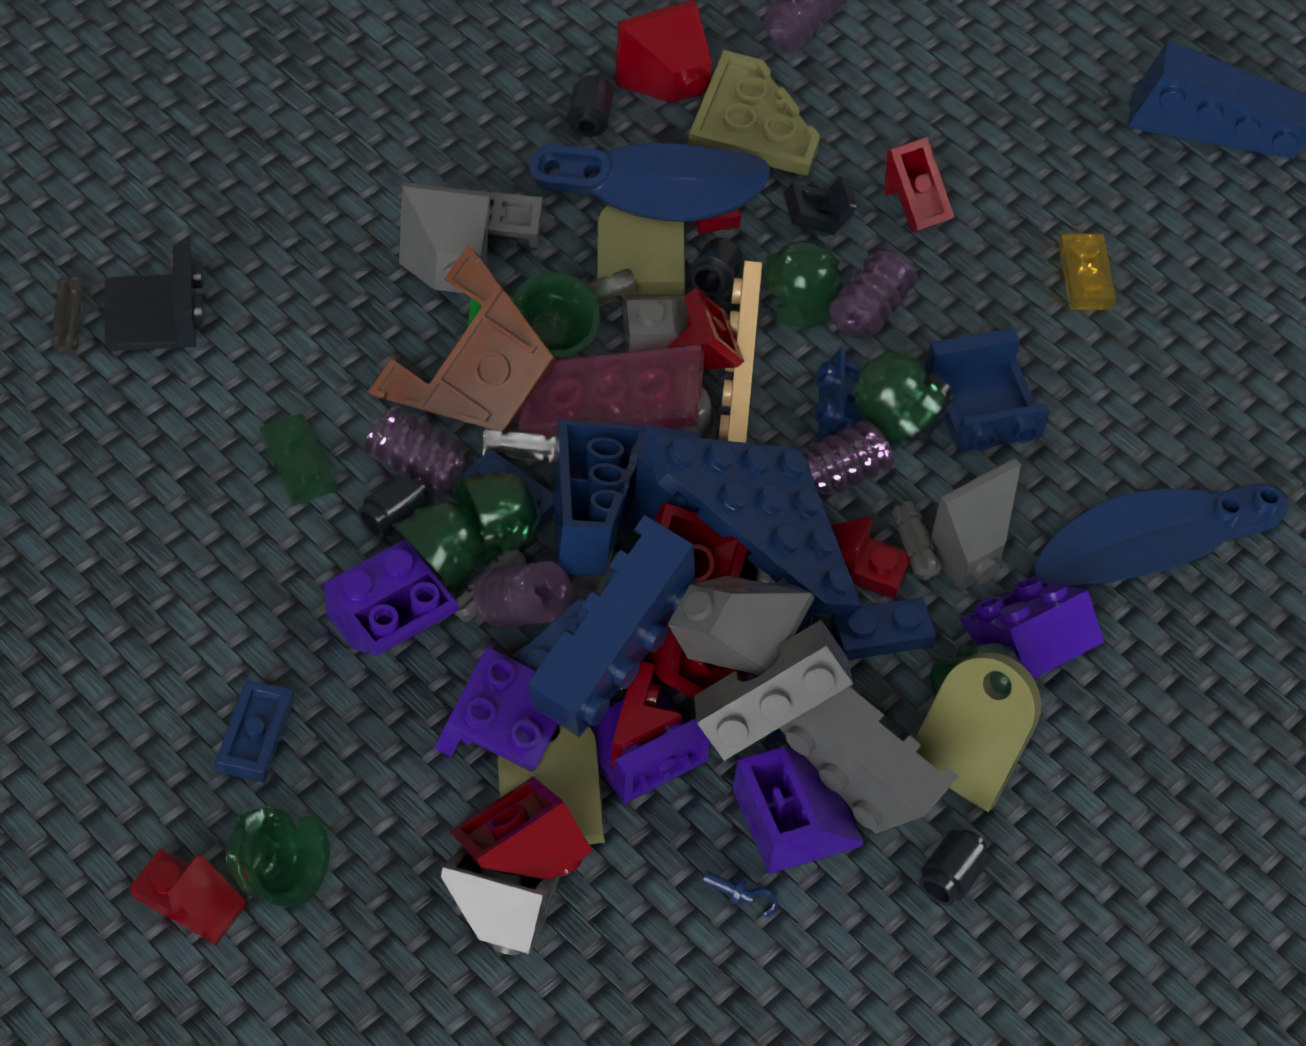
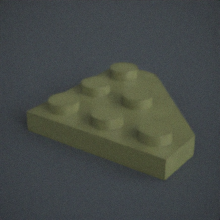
(754, 116)

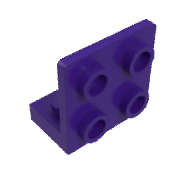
(499, 713)
(654, 763)

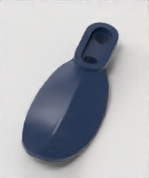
(655, 178)
(1155, 532)

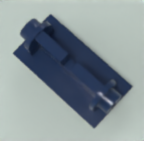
(836, 387)

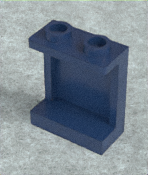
(989, 389)

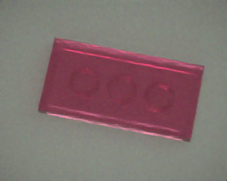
(621, 388)

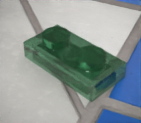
(298, 459)

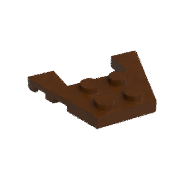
(489, 368)

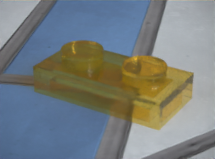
(1087, 272)

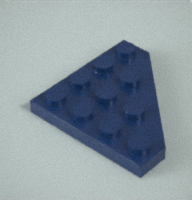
(766, 504)

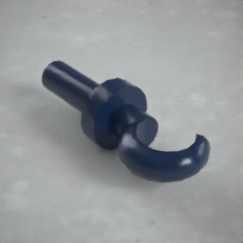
(739, 892)

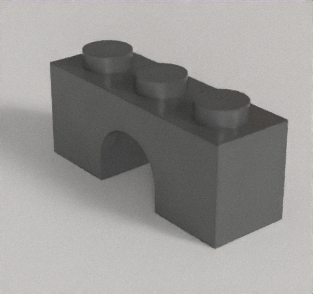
(805, 675)

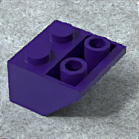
(386, 600)
(1040, 621)
(791, 810)

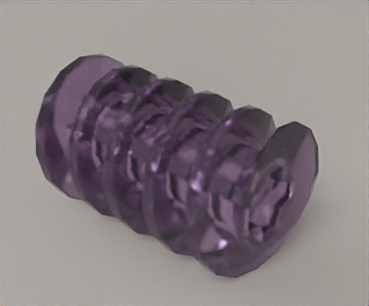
(795, 21)
(873, 294)
(414, 451)
(847, 458)
(522, 594)

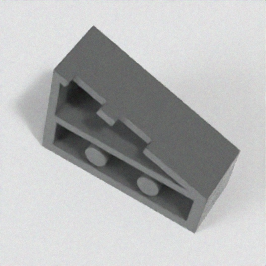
(866, 762)

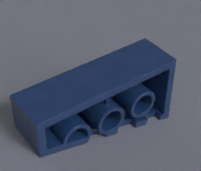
(1218, 104)
(592, 490)
(615, 630)

